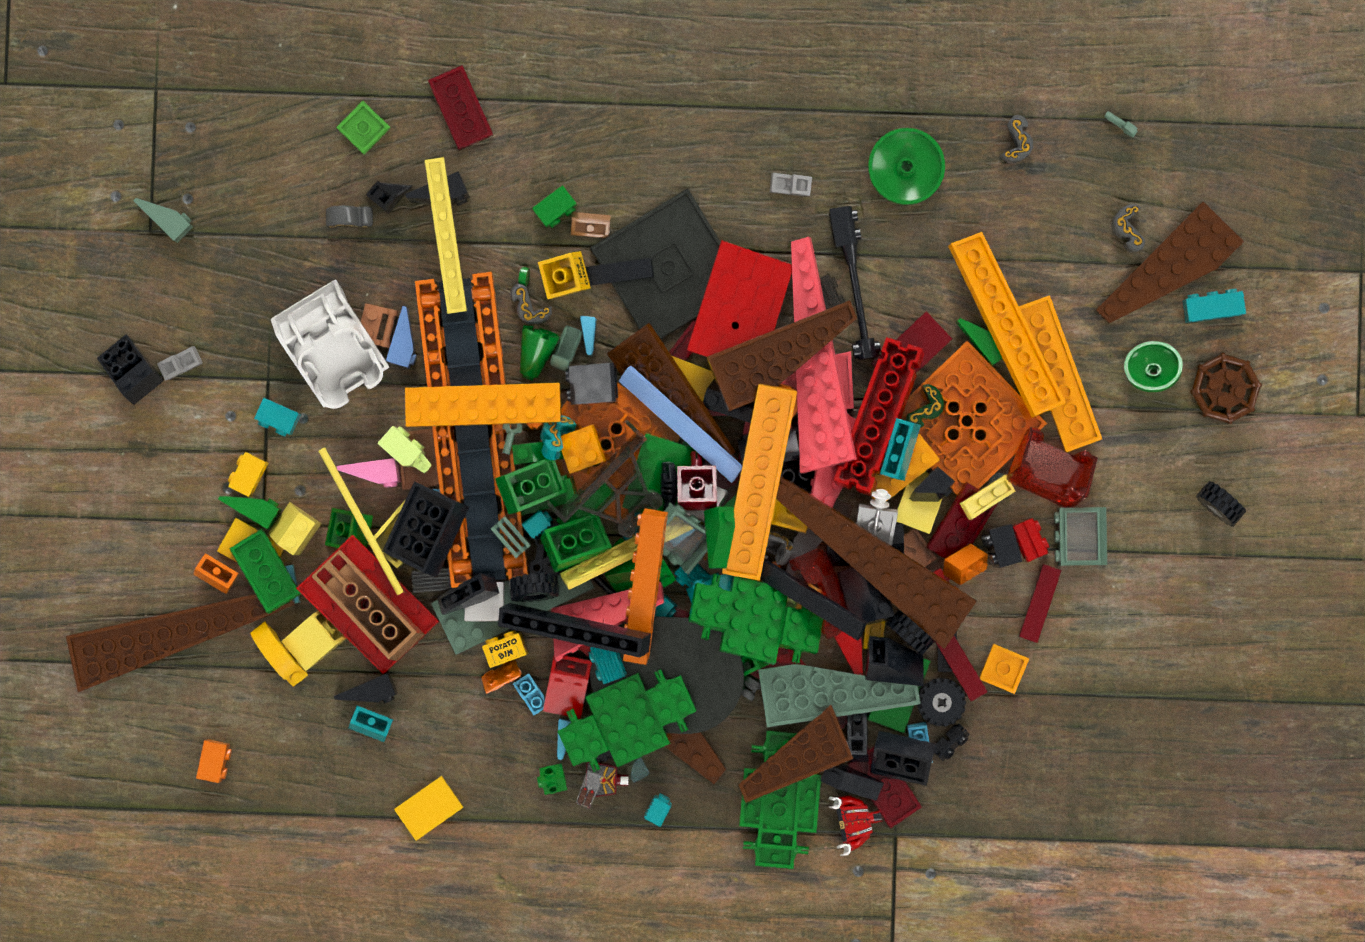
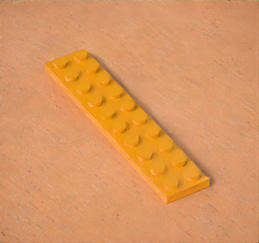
(1006, 324)
(760, 479)

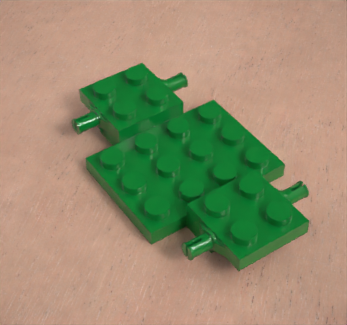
(754, 620)
(627, 720)
(780, 812)

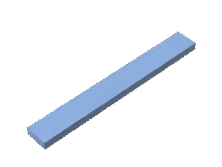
(681, 423)

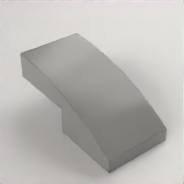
(790, 184)
(179, 363)

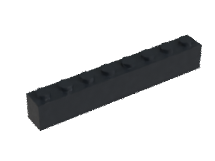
(574, 630)

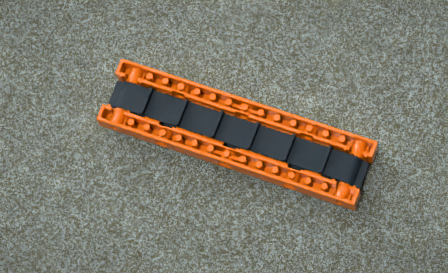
(473, 462)

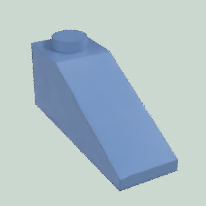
(402, 345)

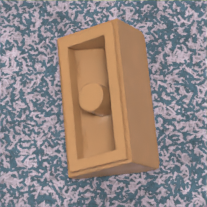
(590, 225)

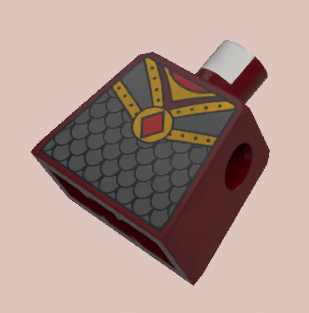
(611, 779)

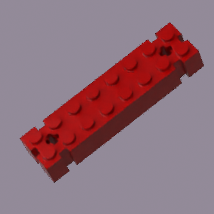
(875, 421)

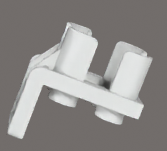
(329, 345)

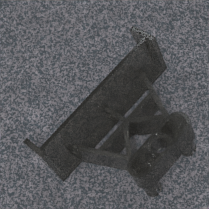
(627, 523)

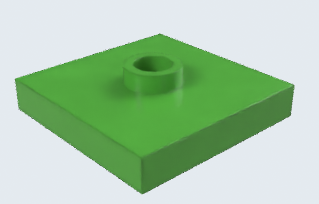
(363, 127)

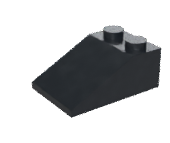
(457, 191)

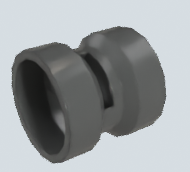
(753, 685)

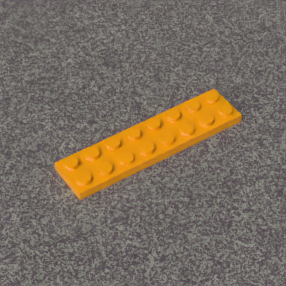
(483, 405)
(1075, 418)

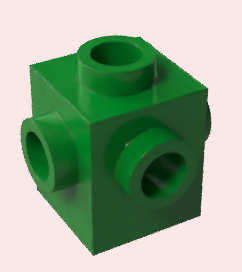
(552, 779)

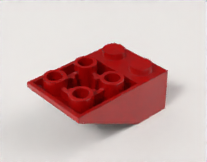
(567, 686)

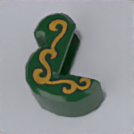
(930, 410)

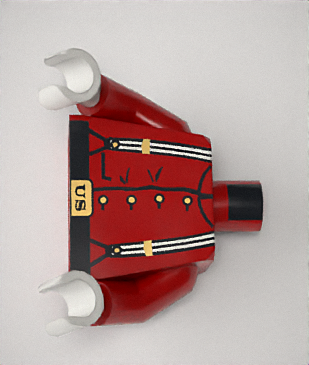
(854, 821)

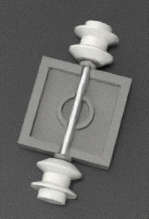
(878, 518)

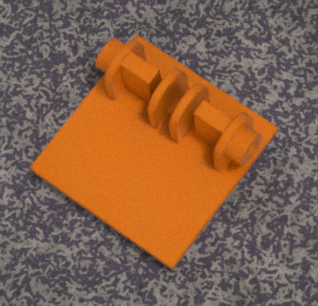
(503, 675)

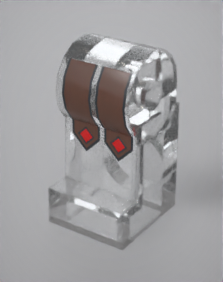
(589, 788)

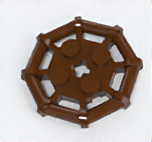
(1236, 392)

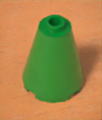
(535, 350)

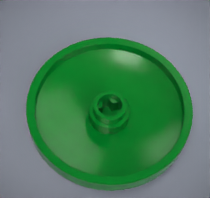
(906, 166)

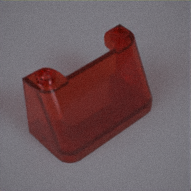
(1051, 471)
(818, 569)

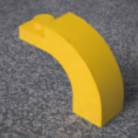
(277, 655)

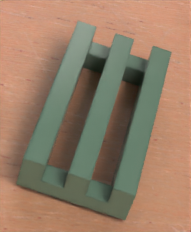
(515, 531)

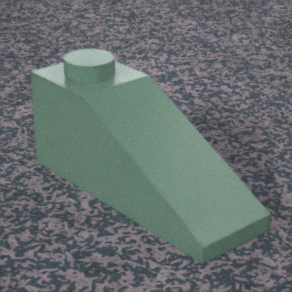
(169, 220)

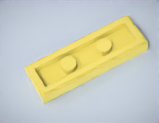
(987, 497)

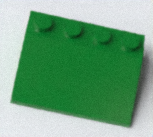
(650, 459)

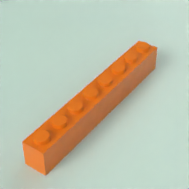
(646, 575)

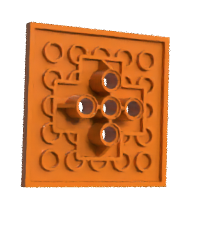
(970, 380)
(603, 417)

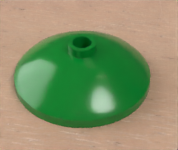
(1150, 358)

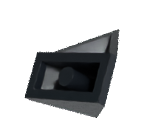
(387, 194)

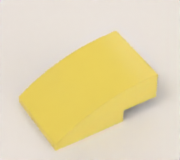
(916, 514)

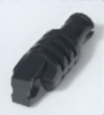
(668, 484)

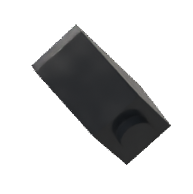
(933, 487)

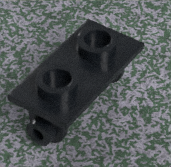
(947, 748)

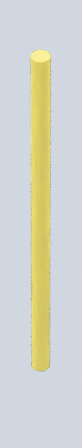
(361, 521)

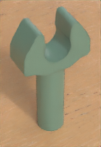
(1127, 127)
(510, 436)

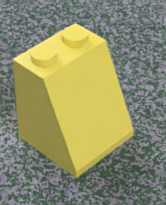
(294, 529)
(313, 640)

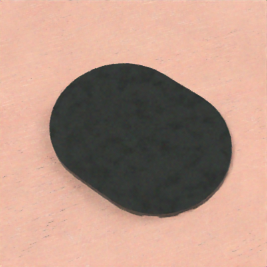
(710, 675)

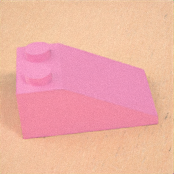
(380, 471)

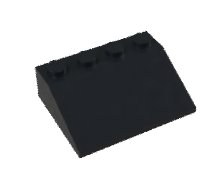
(425, 529)

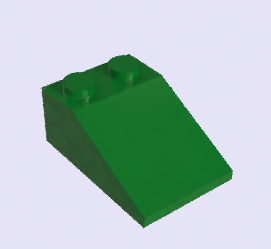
(530, 485)
(575, 542)
(620, 575)

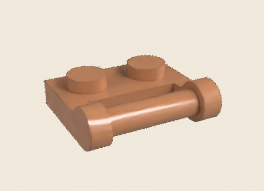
(372, 320)

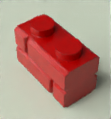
(1030, 540)

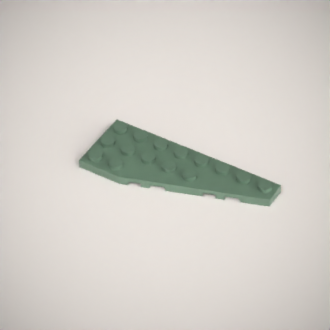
(803, 692)

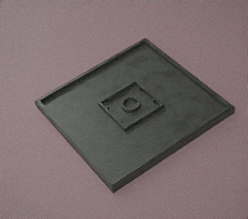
(682, 261)

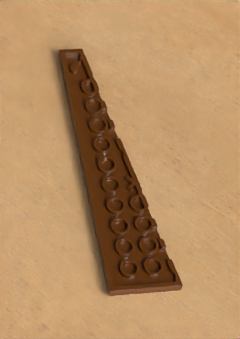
(911, 587)
(131, 645)

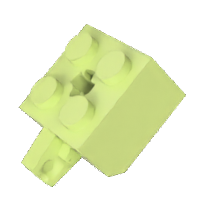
(404, 450)

